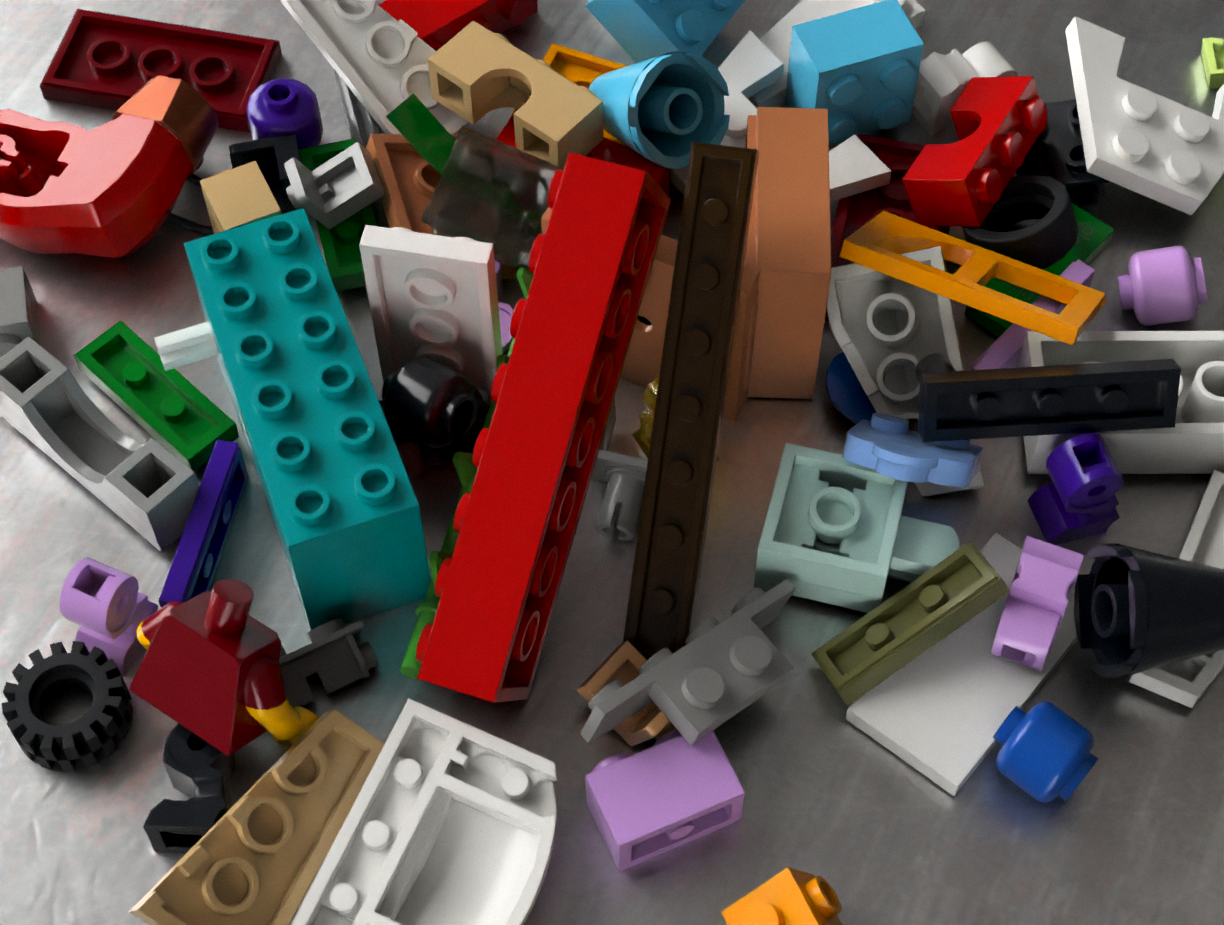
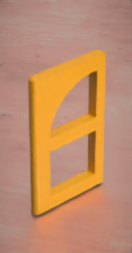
(888, 235)

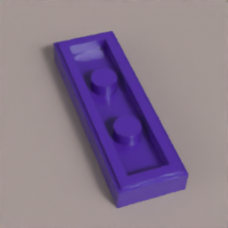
(207, 525)

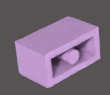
(663, 797)

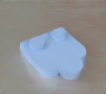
(902, 454)

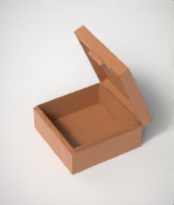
(782, 274)

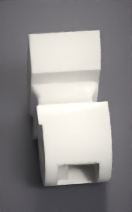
(946, 76)

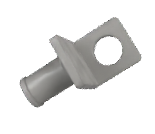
(624, 489)

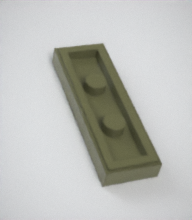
(910, 622)

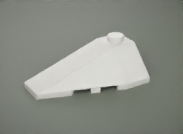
(887, 331)

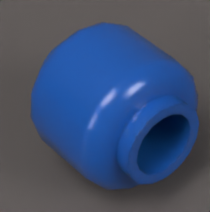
(1044, 751)

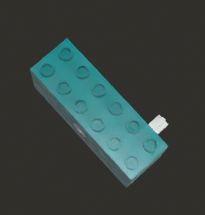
(307, 418)

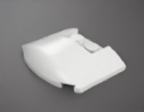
(440, 832)

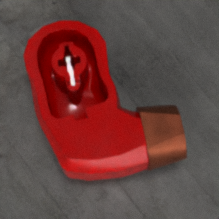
(104, 185)

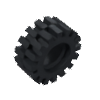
(46, 680)

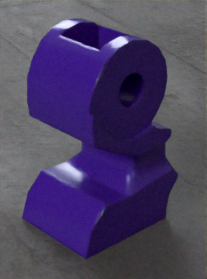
(1082, 491)

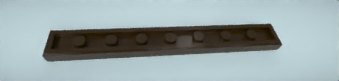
(690, 396)

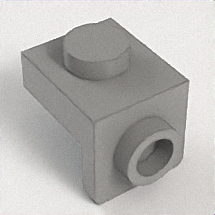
(336, 187)

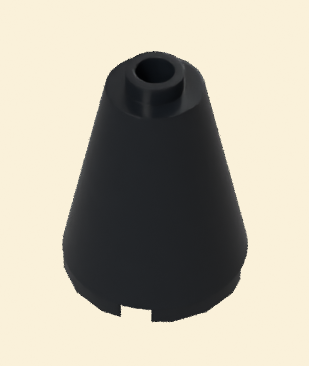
(1147, 610)

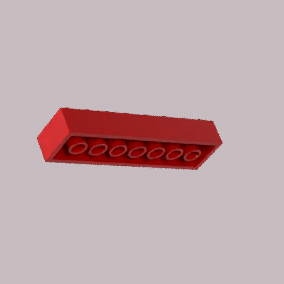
(543, 430)

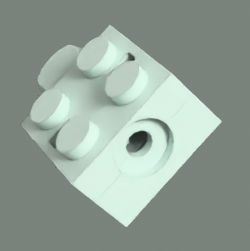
(842, 532)

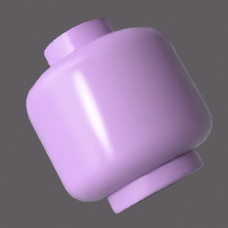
(1163, 285)

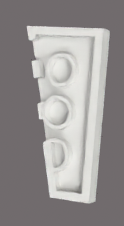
(373, 55)

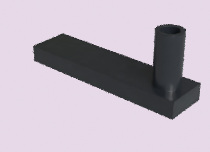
(1044, 399)

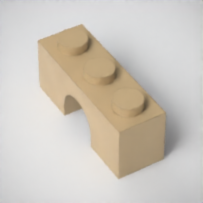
(487, 72)

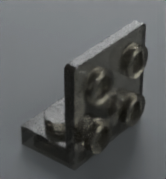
(491, 196)

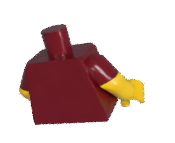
(218, 670)

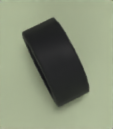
(1029, 199)

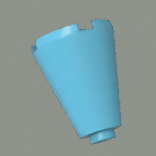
(664, 106)

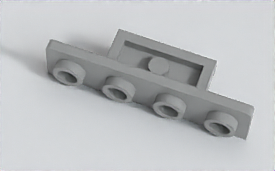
(707, 679)

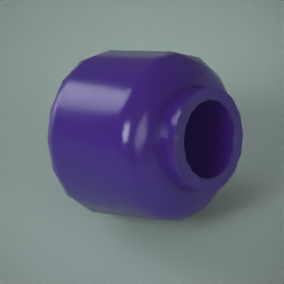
(284, 109)

